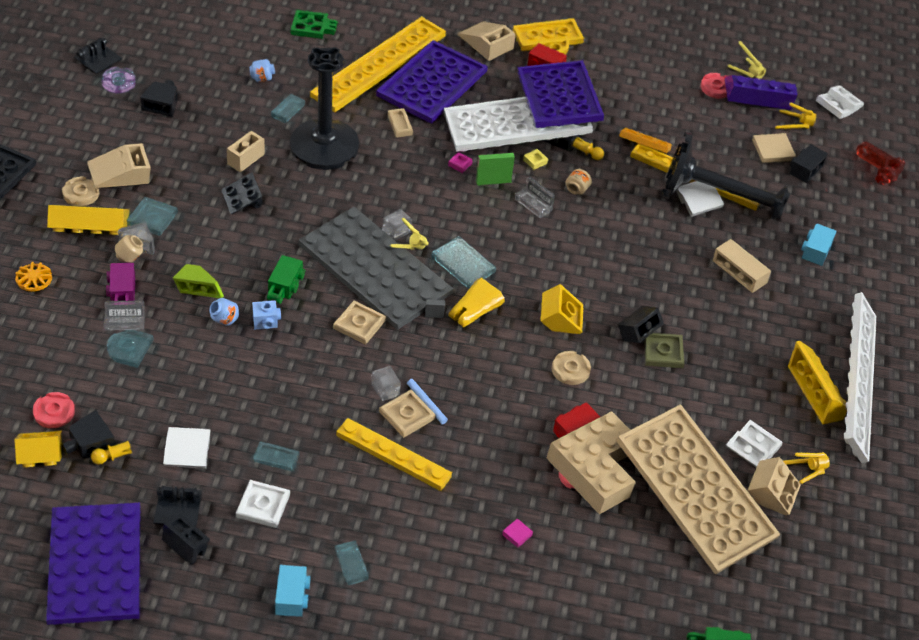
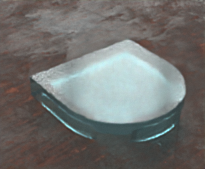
(129, 347)

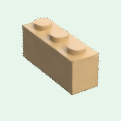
(741, 265)

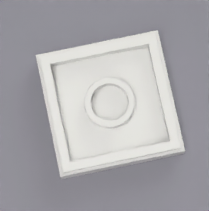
(263, 503)

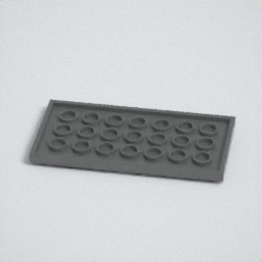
(380, 275)

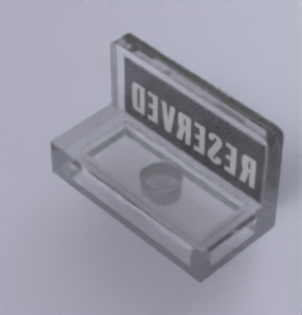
(536, 198)
(124, 315)

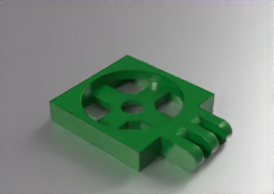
(327, 26)

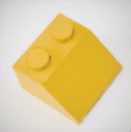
(561, 311)
(38, 448)

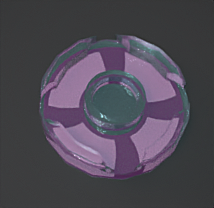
(118, 80)

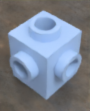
(265, 315)

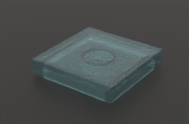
(154, 213)

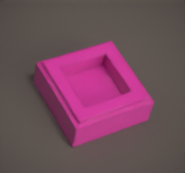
(460, 162)
(517, 533)

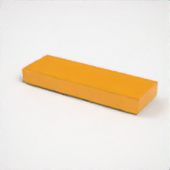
(645, 140)

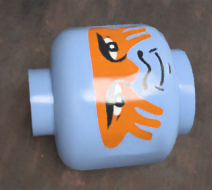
(262, 70)
(224, 311)

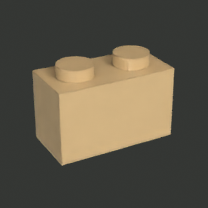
(245, 151)

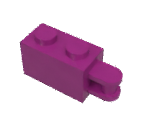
(121, 282)

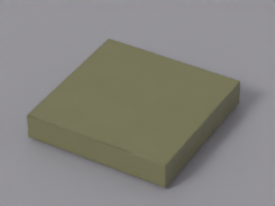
(664, 350)

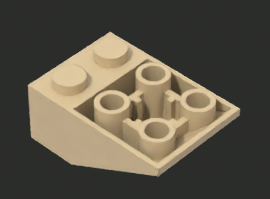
(489, 39)
(120, 167)

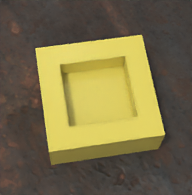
(535, 159)

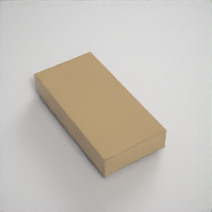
(400, 122)

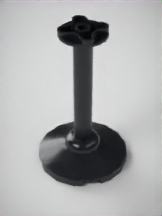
(324, 141)
(684, 168)

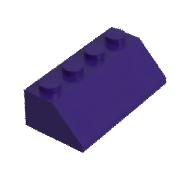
(760, 92)

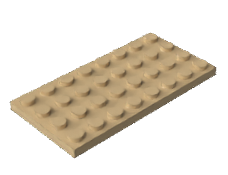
(698, 488)

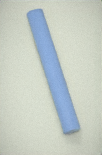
(421, 394)

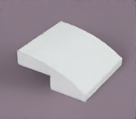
(839, 102)
(699, 197)
(754, 443)
(186, 447)

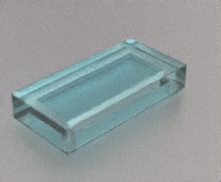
(288, 108)
(276, 456)
(351, 562)

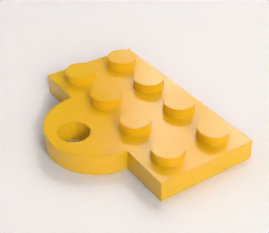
(553, 34)

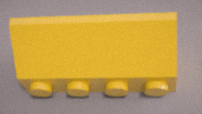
(86, 218)
(816, 384)

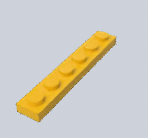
(394, 454)

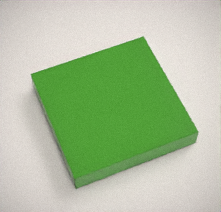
(494, 168)

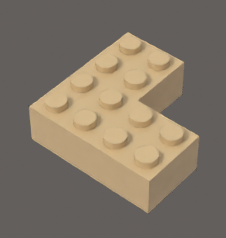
(590, 462)

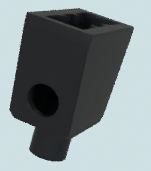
(160, 98)
(88, 435)

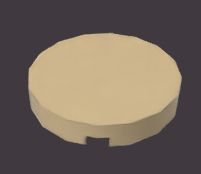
(80, 191)
(571, 368)

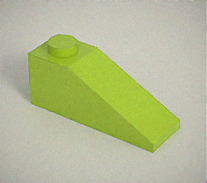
(197, 281)

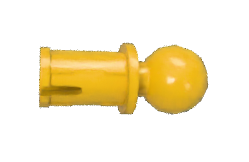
(596, 152)
(100, 455)

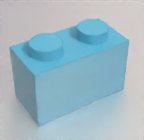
(818, 244)
(291, 590)

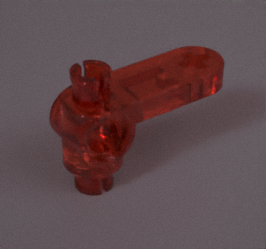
(888, 166)

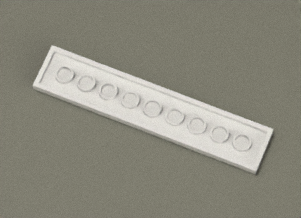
(860, 379)

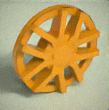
(33, 277)

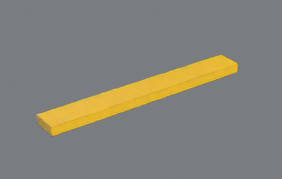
(662, 162)

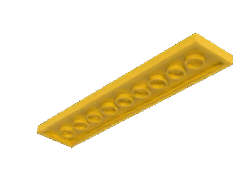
(381, 62)

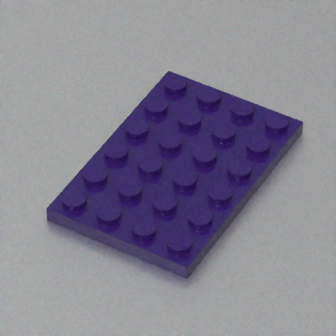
(431, 81)
(560, 94)
(94, 563)

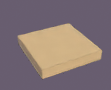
(773, 147)
(359, 322)
(407, 413)

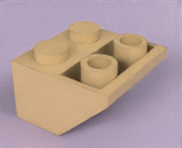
(774, 486)

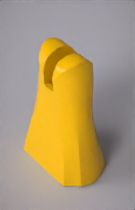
(477, 301)

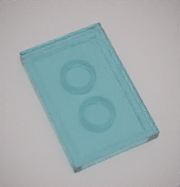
(463, 261)

